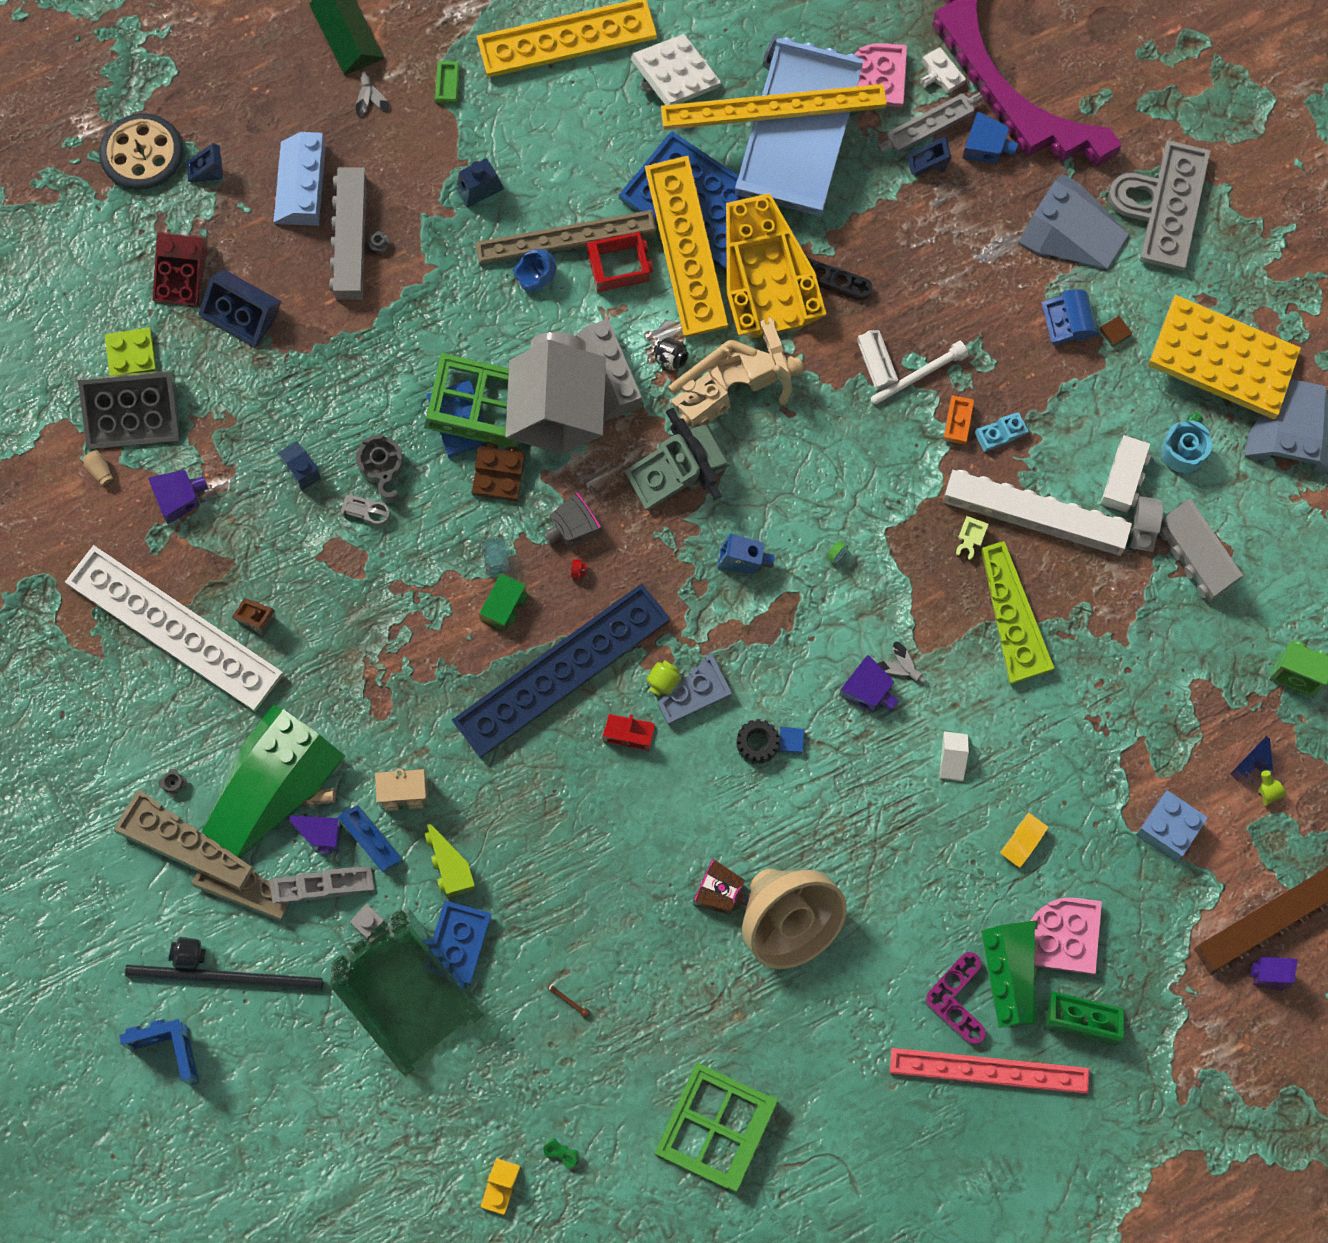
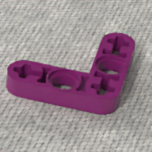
(950, 1003)

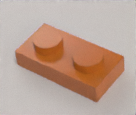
(958, 419)

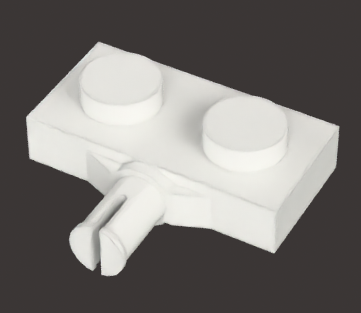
(941, 71)

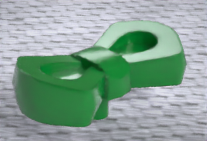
(553, 1149)

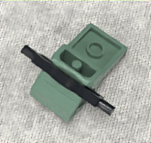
(683, 461)

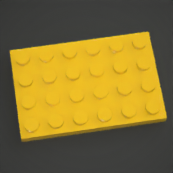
(1224, 357)

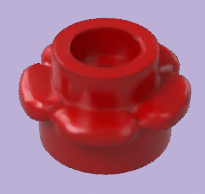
(578, 569)

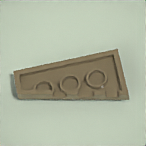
(254, 895)

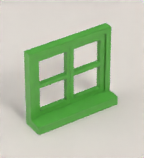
(464, 427)
(748, 1141)

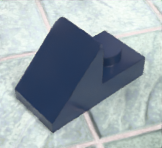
(931, 156)
(205, 165)

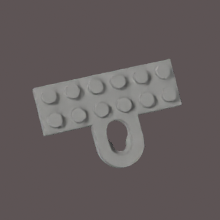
(1173, 203)

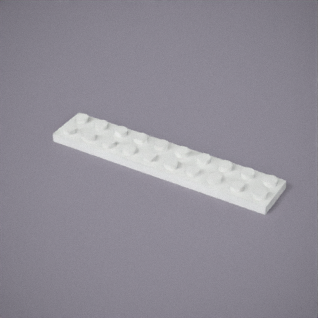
(174, 628)

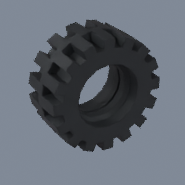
(758, 727)

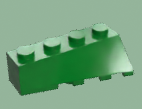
(1012, 971)

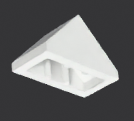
(954, 756)

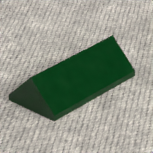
(346, 34)

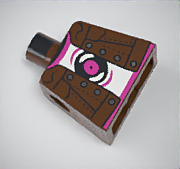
(721, 890)

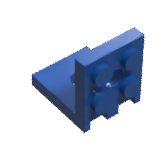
(161, 1032)

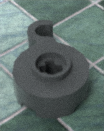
(382, 472)

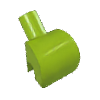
(1270, 789)

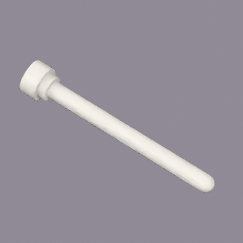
(956, 352)

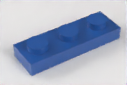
(370, 838)

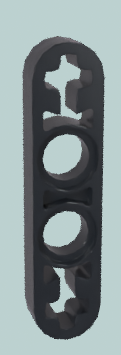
(832, 273)

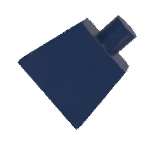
(478, 182)

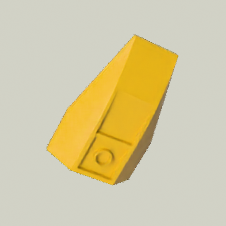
(767, 270)

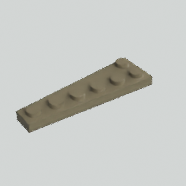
(164, 832)

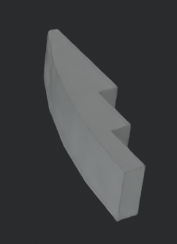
(321, 885)

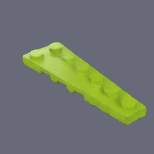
(1018, 632)

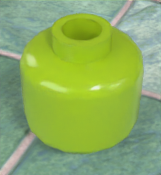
(663, 678)

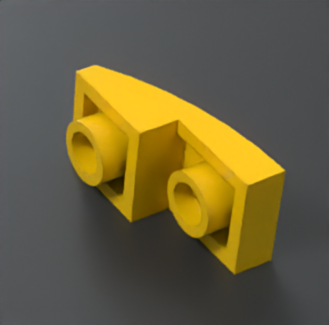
(1024, 840)

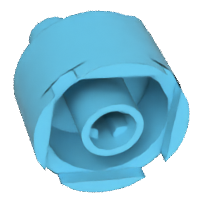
(1180, 457)

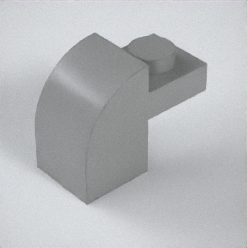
(1147, 523)

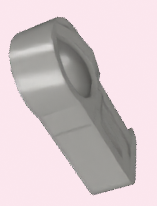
(362, 508)

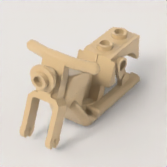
(730, 365)

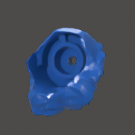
(535, 270)

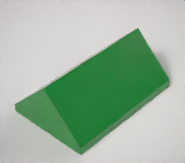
(1085, 1019)

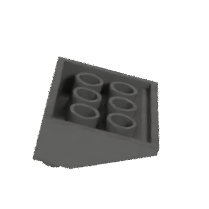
(129, 409)

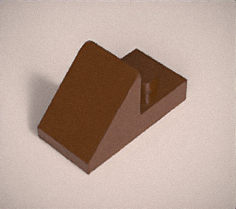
(255, 616)

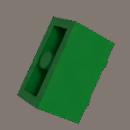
(503, 603)

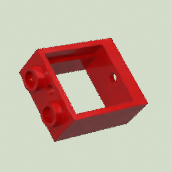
(616, 244)

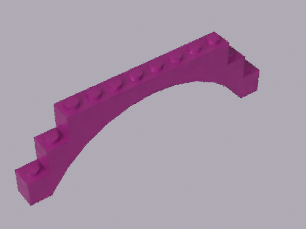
(1027, 123)

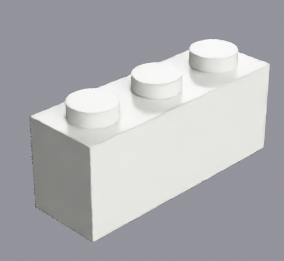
(1126, 474)

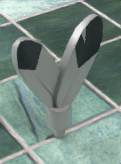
(369, 92)
(904, 667)

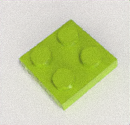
(130, 351)

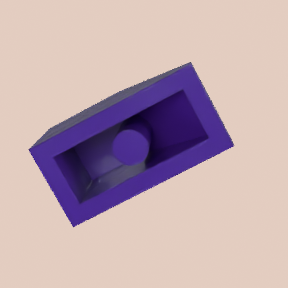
(319, 832)
(1274, 972)

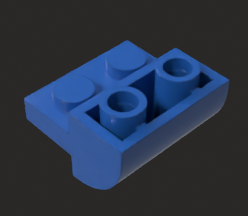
(1070, 317)

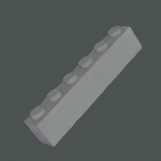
(349, 233)

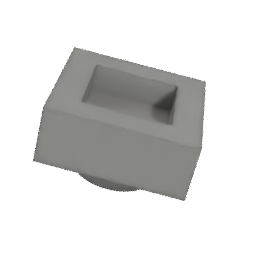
(366, 921)

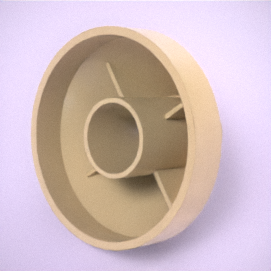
(792, 916)

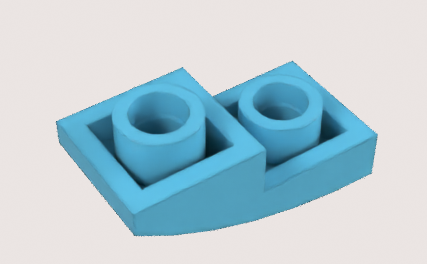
(1001, 432)

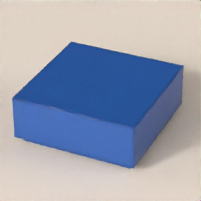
(791, 740)

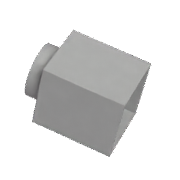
(556, 394)

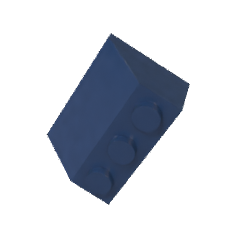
(239, 307)

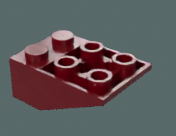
(179, 268)

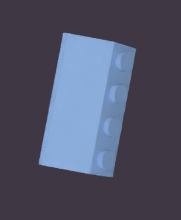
(300, 179)

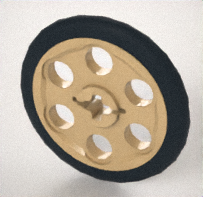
(128, 127)

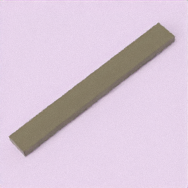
(564, 237)

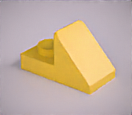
(500, 1186)

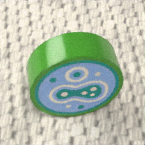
(837, 552)

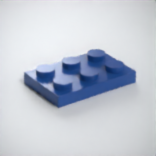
(461, 408)
(461, 937)

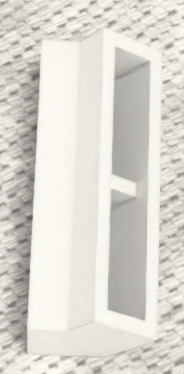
(877, 359)

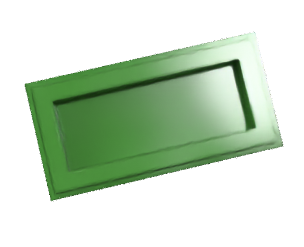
(447, 82)

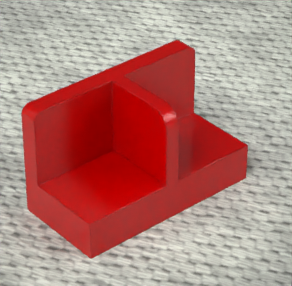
(628, 732)

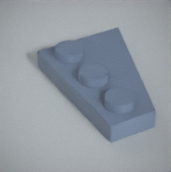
(696, 692)

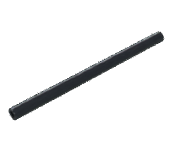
(225, 977)

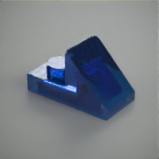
(1258, 758)

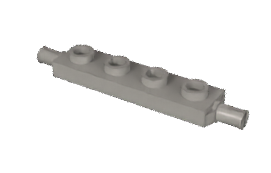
(930, 123)

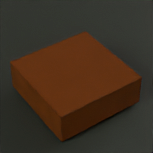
(1115, 331)

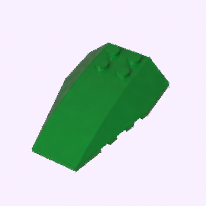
(270, 779)

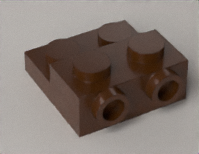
(498, 472)

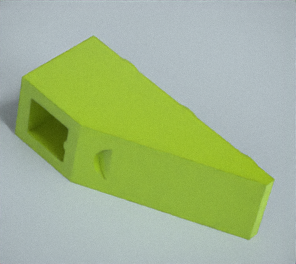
(453, 867)

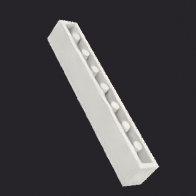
(1037, 512)

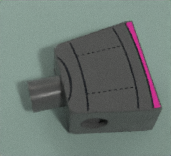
(572, 523)

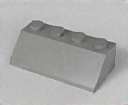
(620, 387)
(1199, 551)

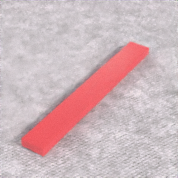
(989, 1070)

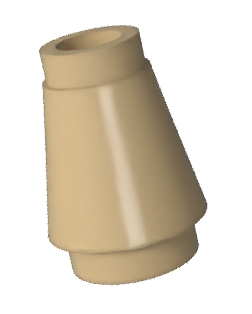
(97, 467)

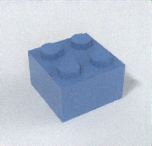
(1171, 826)

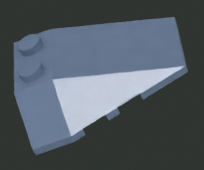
(1073, 227)
(1298, 430)

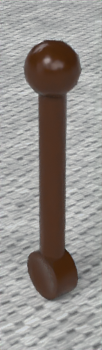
(585, 1013)

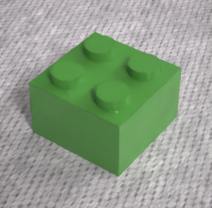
(1301, 668)

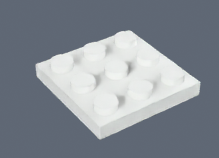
(675, 70)

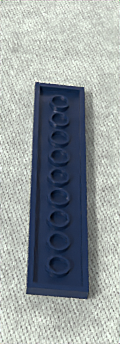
(560, 670)

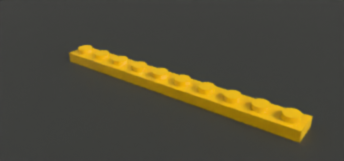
(773, 106)

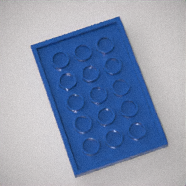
(713, 184)

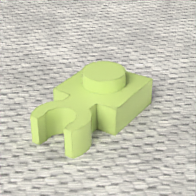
(972, 534)

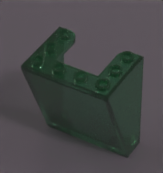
(403, 990)

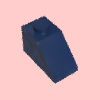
(299, 465)

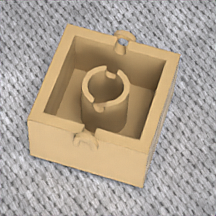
(403, 790)

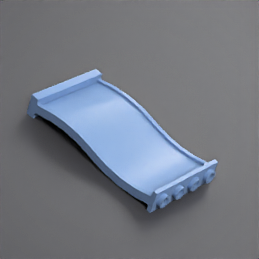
(798, 154)

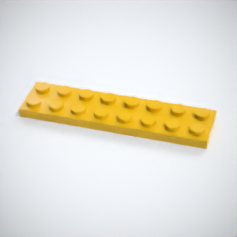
(566, 37)
(686, 246)

